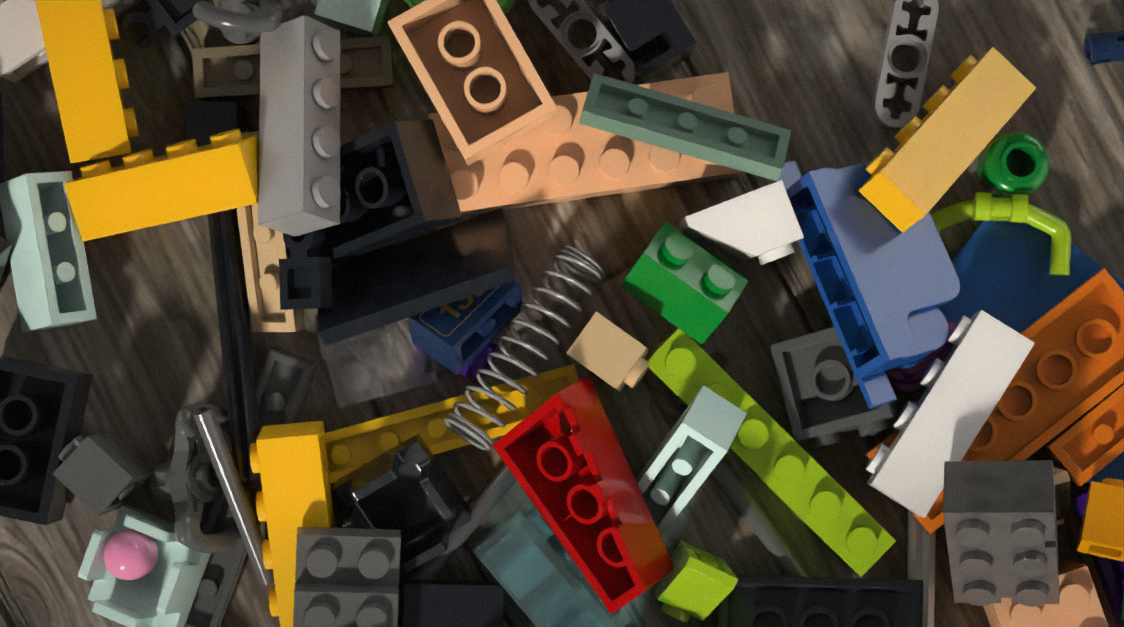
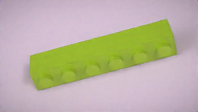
(776, 456)

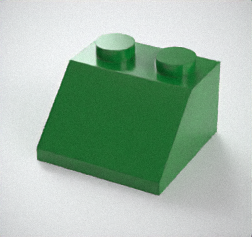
(684, 282)

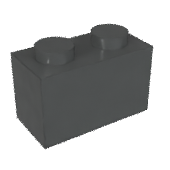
(102, 471)

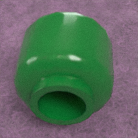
(1013, 164)

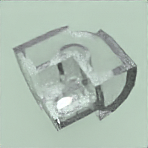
(376, 364)

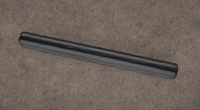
(234, 338)

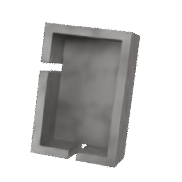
(1001, 531)

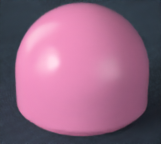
(130, 555)

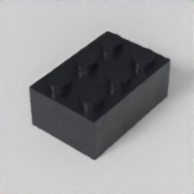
(390, 190)
(38, 418)

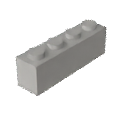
(299, 127)

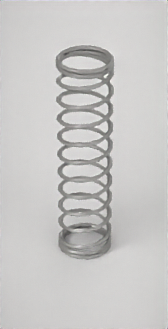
(574, 260)

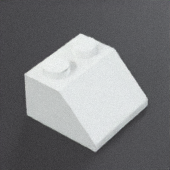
(749, 225)

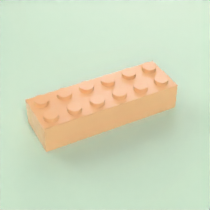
(578, 161)

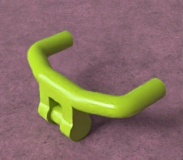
(1013, 209)

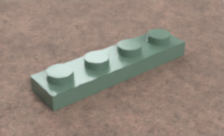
(685, 127)

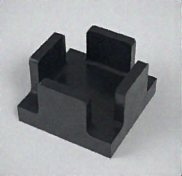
(650, 26)
(408, 494)

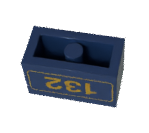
(465, 327)

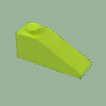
(695, 584)

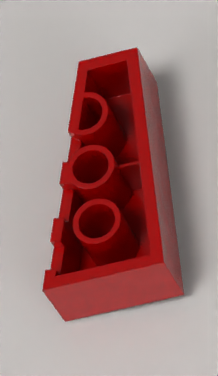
(587, 493)

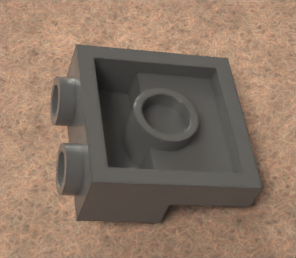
(824, 392)
(346, 577)

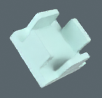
(158, 598)

